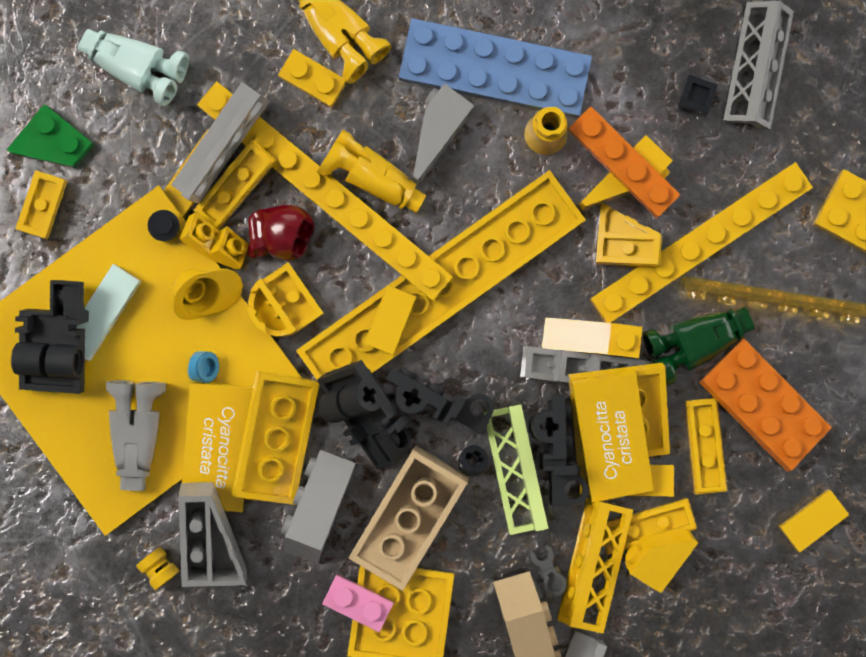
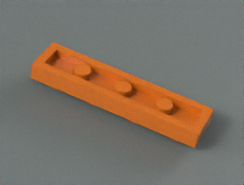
(623, 162)

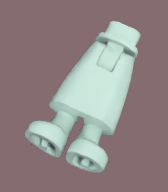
(133, 62)

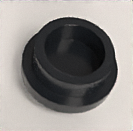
(163, 225)

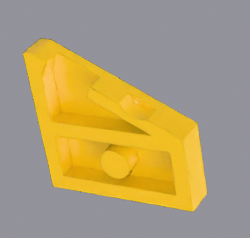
(626, 241)

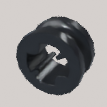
(478, 468)

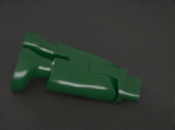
(698, 338)

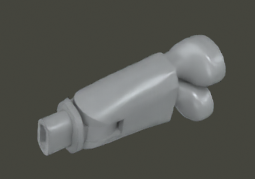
(134, 431)

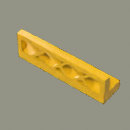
(584, 564)

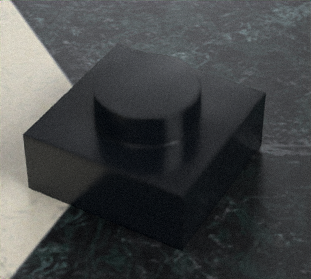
(697, 95)

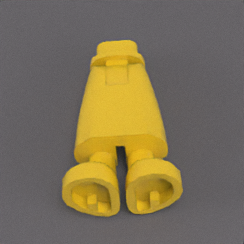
(339, 31)
(371, 173)

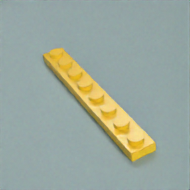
(702, 243)

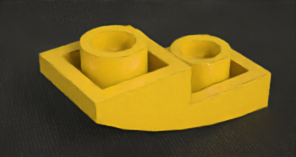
(218, 245)

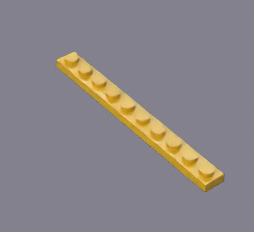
(339, 202)

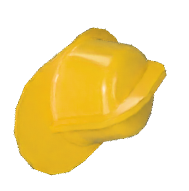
(204, 293)

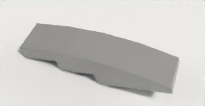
(557, 364)

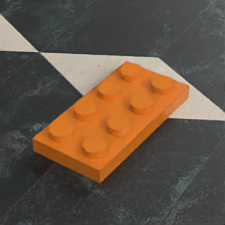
(765, 405)

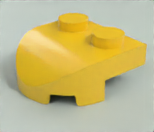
(282, 303)

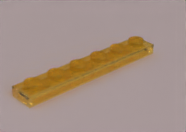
(761, 297)

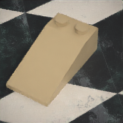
(409, 517)

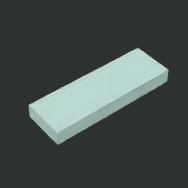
(107, 306)

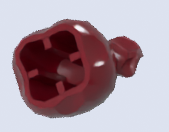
(279, 231)

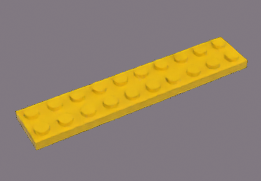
(474, 258)

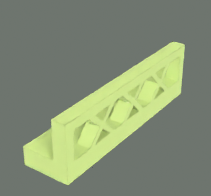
(528, 471)

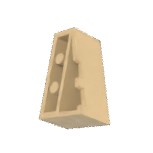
(526, 617)

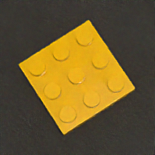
(653, 400)
(415, 621)

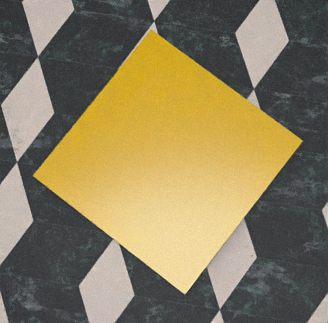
(141, 347)

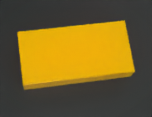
(390, 320)
(813, 520)

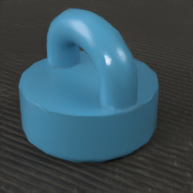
(203, 367)

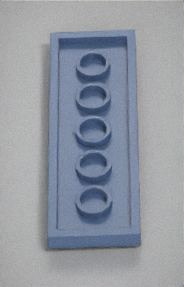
(494, 67)

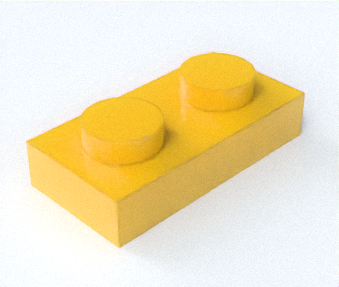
(312, 78)
(41, 205)

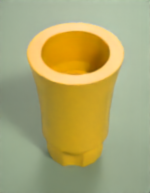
(542, 140)

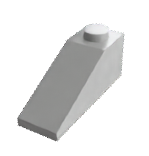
(442, 120)

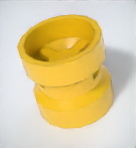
(152, 563)

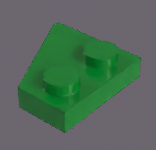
(51, 140)

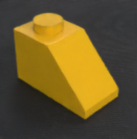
(659, 557)

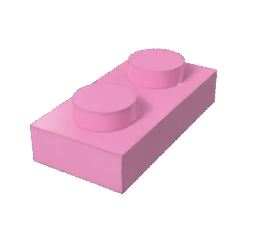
(358, 603)

